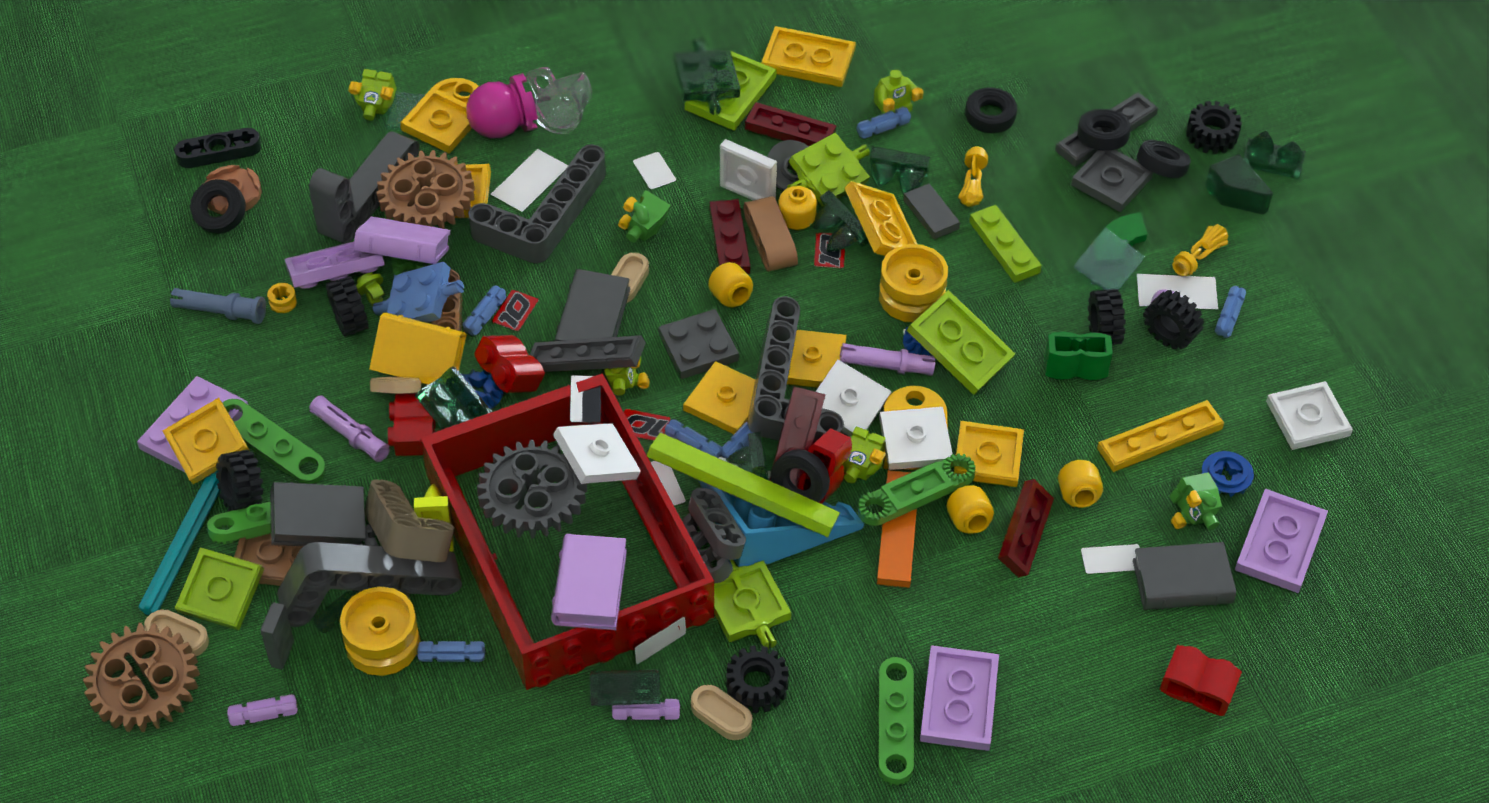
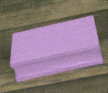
(402, 240)
(589, 582)

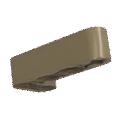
(400, 528)

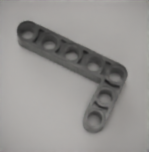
(346, 204)
(538, 236)
(773, 375)
(358, 567)

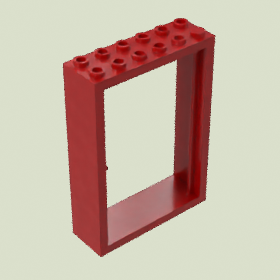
(473, 444)

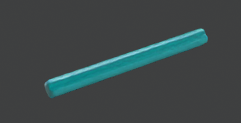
(180, 545)

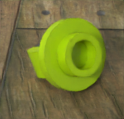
(370, 285)

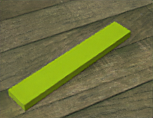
(743, 484)

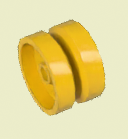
(911, 281)
(380, 631)

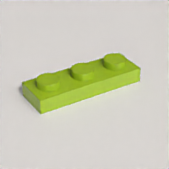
(1005, 243)

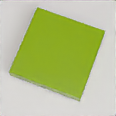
(219, 588)

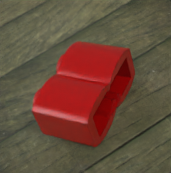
(509, 363)
(410, 424)
(834, 451)
(1200, 680)

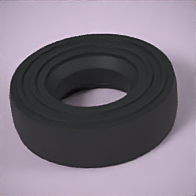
(989, 123)
(1103, 140)
(1163, 159)
(230, 218)
(810, 464)

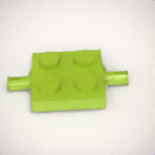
(829, 166)
(750, 603)

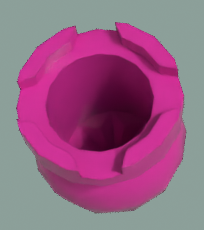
(500, 108)

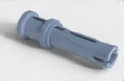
(232, 305)

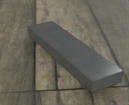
(1135, 108)
(589, 353)

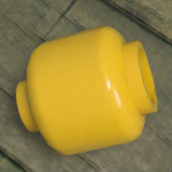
(798, 207)
(730, 285)
(1080, 483)
(970, 509)

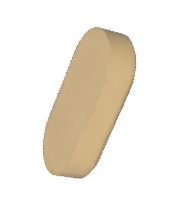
(636, 268)
(395, 385)
(189, 630)
(721, 712)

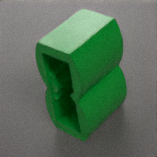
(1079, 356)

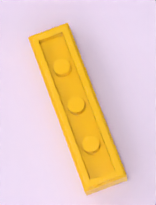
(1160, 435)

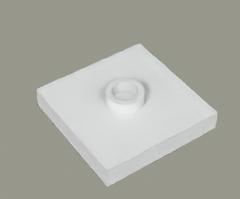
(747, 171)
(852, 396)
(1309, 415)
(915, 437)
(596, 453)

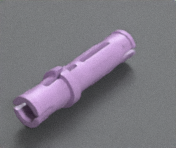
(894, 360)
(358, 435)

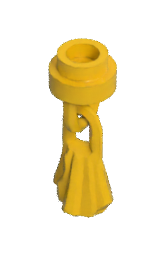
(971, 193)
(1213, 238)

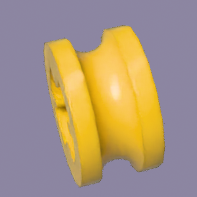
(279, 290)

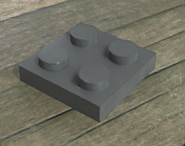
(1112, 178)
(698, 343)

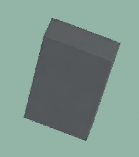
(931, 211)
(277, 635)

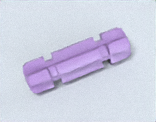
(669, 709)
(262, 710)

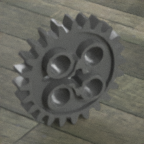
(507, 476)

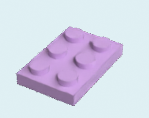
(331, 264)
(192, 398)
(1281, 540)
(959, 698)

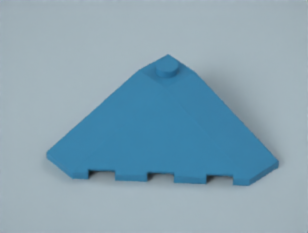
(774, 537)

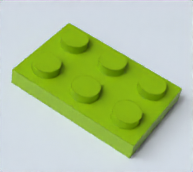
(753, 81)
(961, 342)

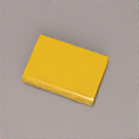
(415, 348)

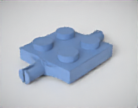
(420, 293)

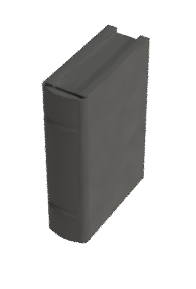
(593, 306)
(316, 514)
(1184, 576)

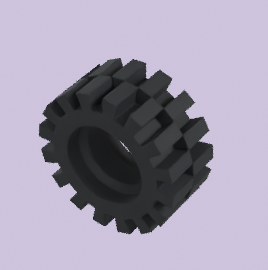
(1217, 116)
(347, 306)
(1107, 314)
(1173, 319)
(239, 480)
(761, 662)

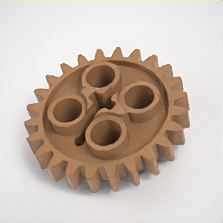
(426, 190)
(112, 695)

